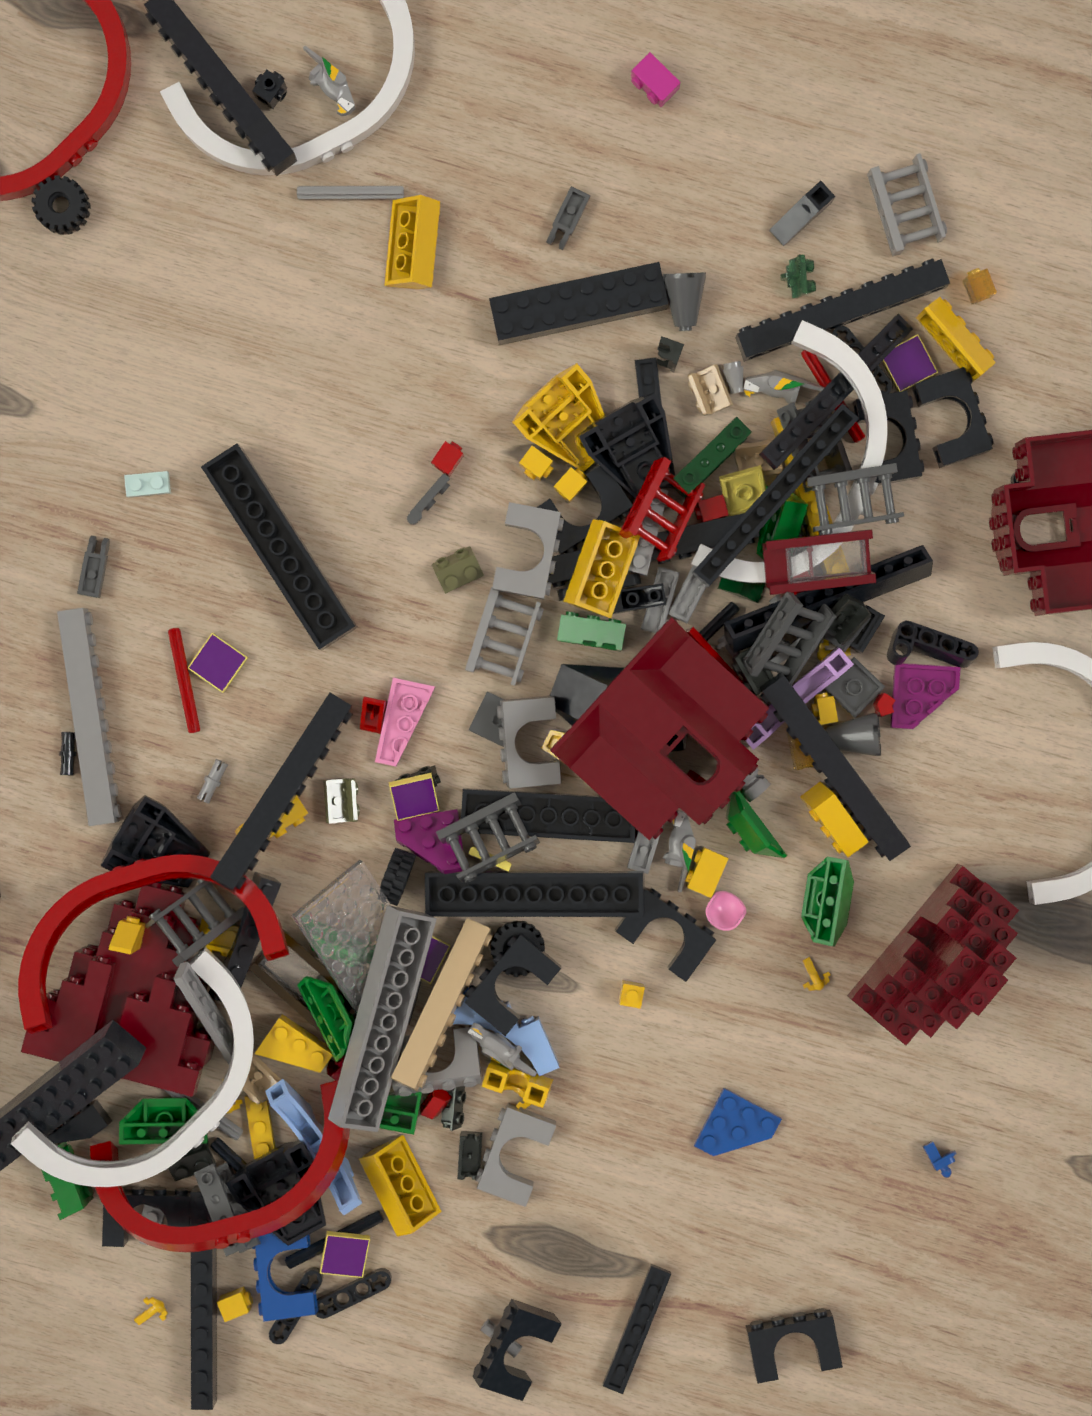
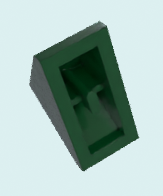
(745, 590)

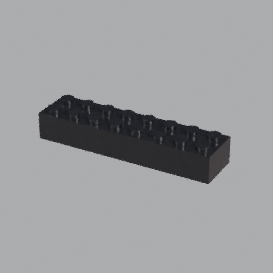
(579, 303)
(554, 815)

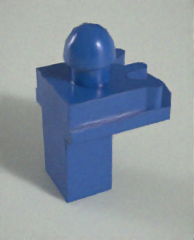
(940, 1162)

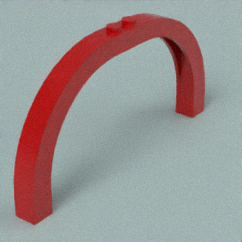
(96, 123)
(122, 879)
(240, 1227)

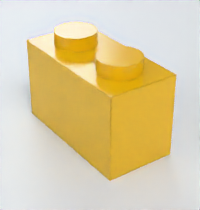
(706, 871)

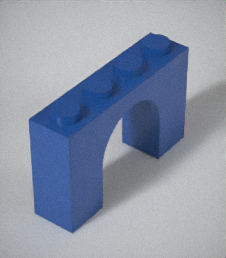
(275, 1302)

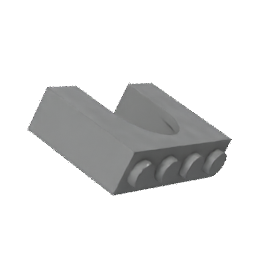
(545, 525)
(515, 714)
(462, 1071)
(494, 1176)

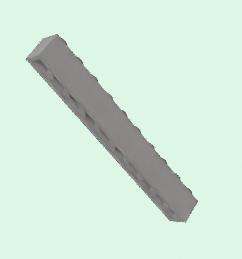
(88, 716)

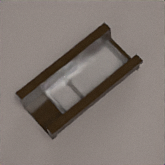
(286, 972)

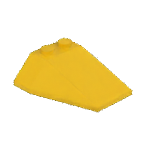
(560, 414)

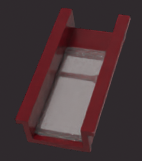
(818, 562)

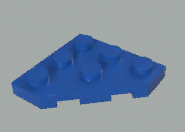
(735, 1124)

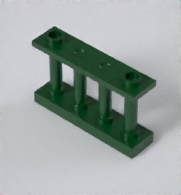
(712, 456)

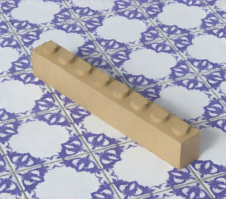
(441, 1005)

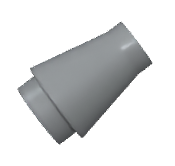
(734, 376)

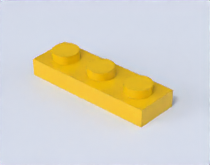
(260, 1127)

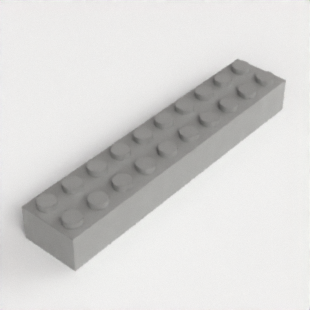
(382, 1019)

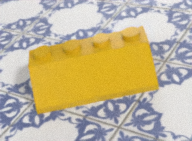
(412, 242)
(955, 338)
(601, 569)
(400, 1186)

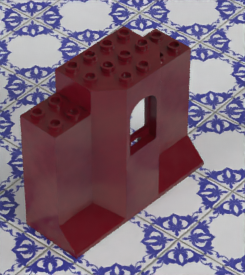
(1052, 477)
(625, 733)

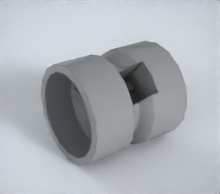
(754, 785)

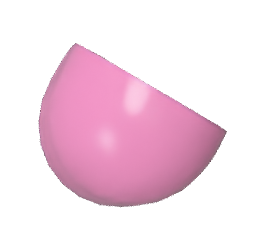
(725, 911)

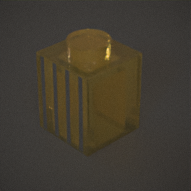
(979, 285)

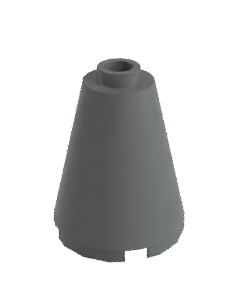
(684, 297)
(858, 735)

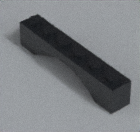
(247, 937)

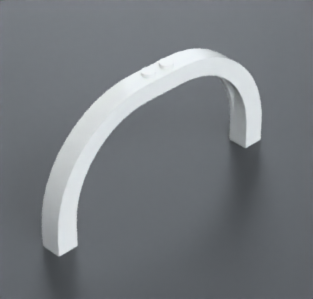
(328, 144)
(862, 380)
(1079, 881)
(95, 1173)

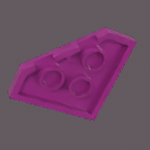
(920, 692)
(421, 838)

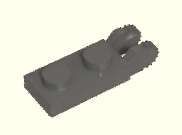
(569, 215)
(427, 500)
(93, 569)

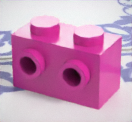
(654, 80)

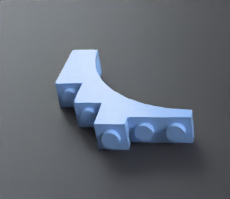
(528, 1035)
(301, 1120)

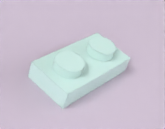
(147, 484)

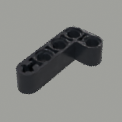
(963, 657)

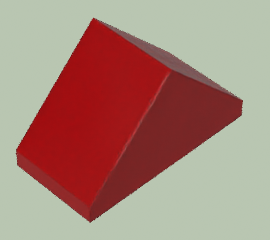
(372, 714)

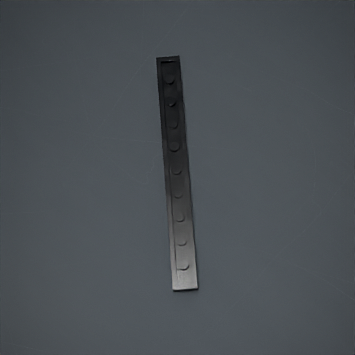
(832, 395)

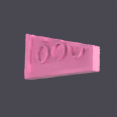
(403, 711)

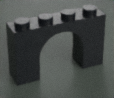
(956, 387)
(898, 411)
(613, 505)
(696, 939)
(521, 953)
(172, 1203)
(517, 1321)
(765, 1336)

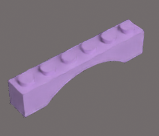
(807, 687)

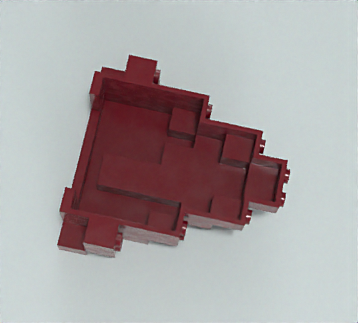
(942, 960)
(136, 994)

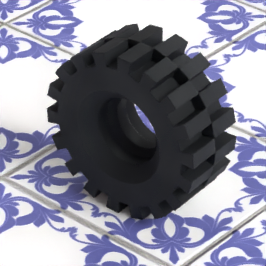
(72, 216)
(397, 875)
(506, 932)

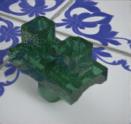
(797, 277)

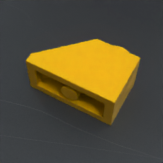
(128, 935)

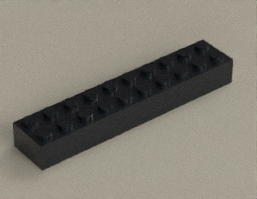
(279, 547)
(536, 894)
(69, 1085)

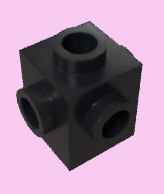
(270, 88)

